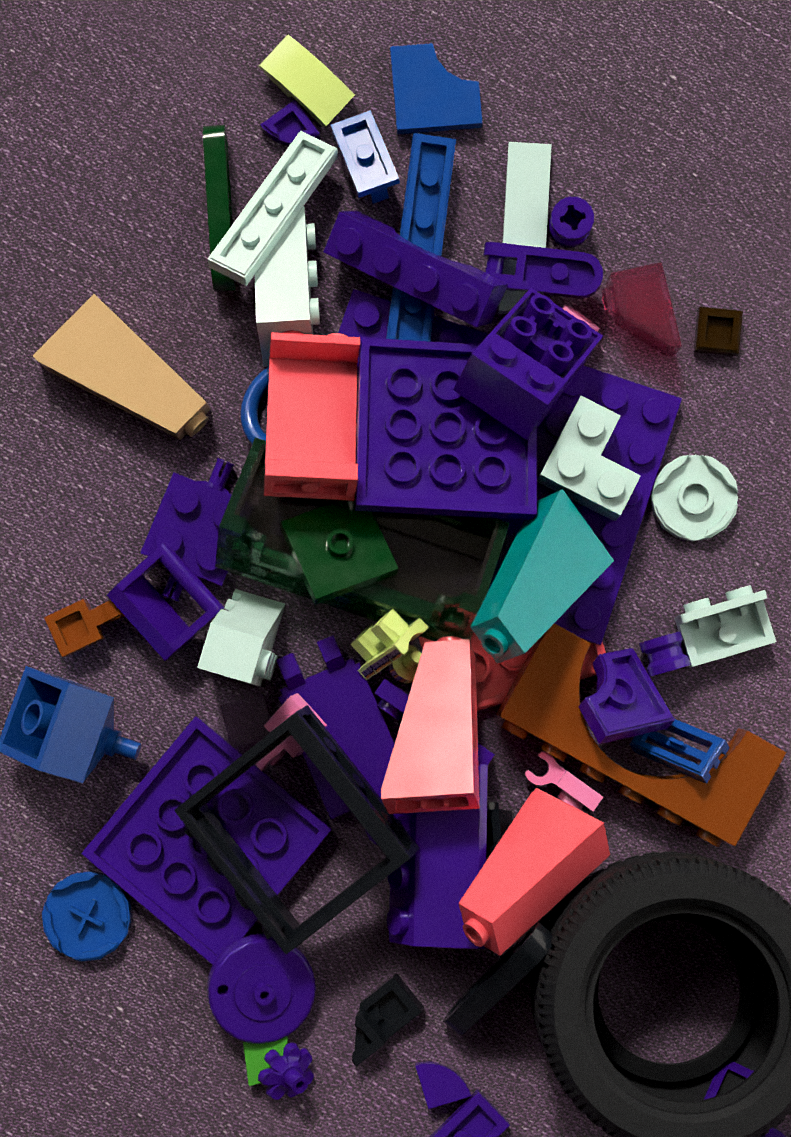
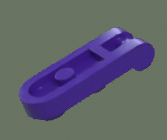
(545, 269)

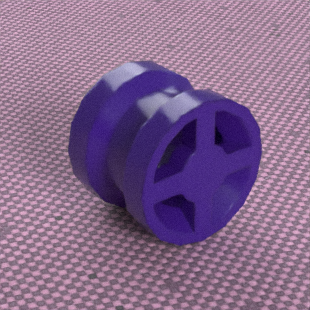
(571, 231)
(664, 654)

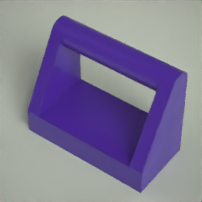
(151, 612)

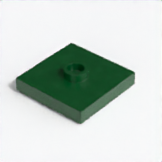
(338, 549)

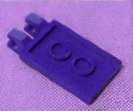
(351, 716)

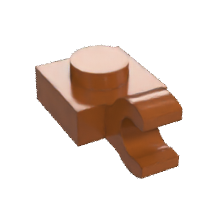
(79, 625)

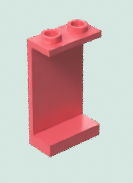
(312, 416)

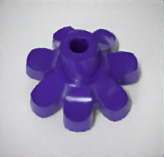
(288, 1072)

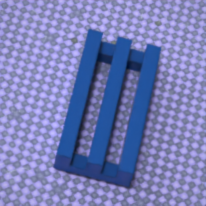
(707, 760)

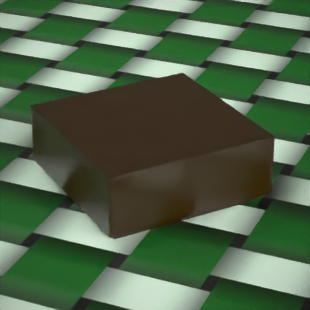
(718, 331)

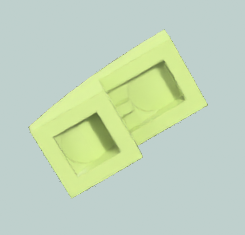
(306, 80)

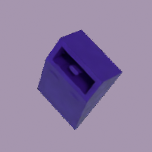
(527, 363)

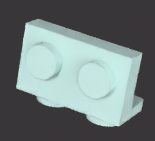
(725, 627)

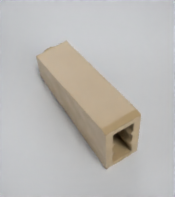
(116, 365)

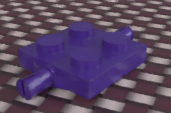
(190, 524)

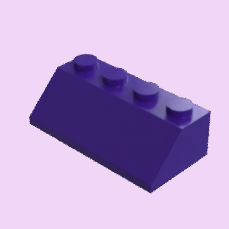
(437, 876)

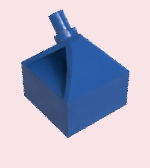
(62, 727)

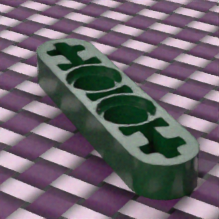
(218, 195)

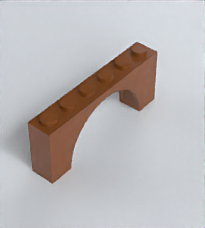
(547, 704)

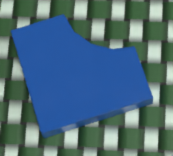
(428, 95)

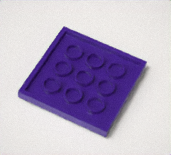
(429, 445)
(169, 872)

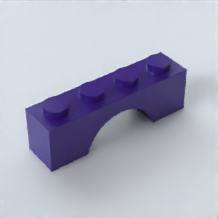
(422, 274)

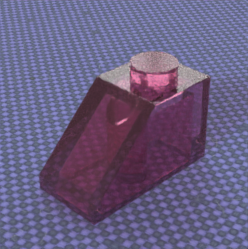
(643, 306)

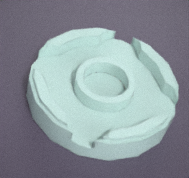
(694, 497)

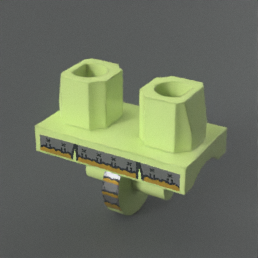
(389, 646)

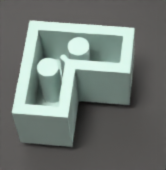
(581, 469)

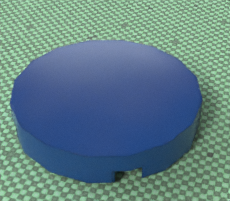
(87, 916)

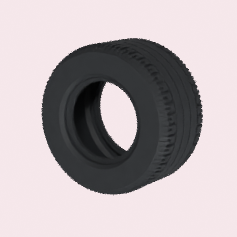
(666, 1099)

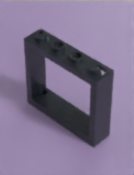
(351, 786)

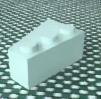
(285, 285)
(243, 639)

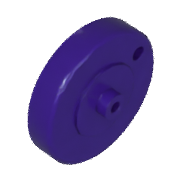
(260, 990)

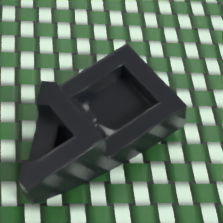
(383, 1015)

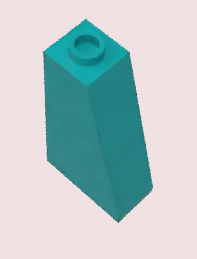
(540, 578)

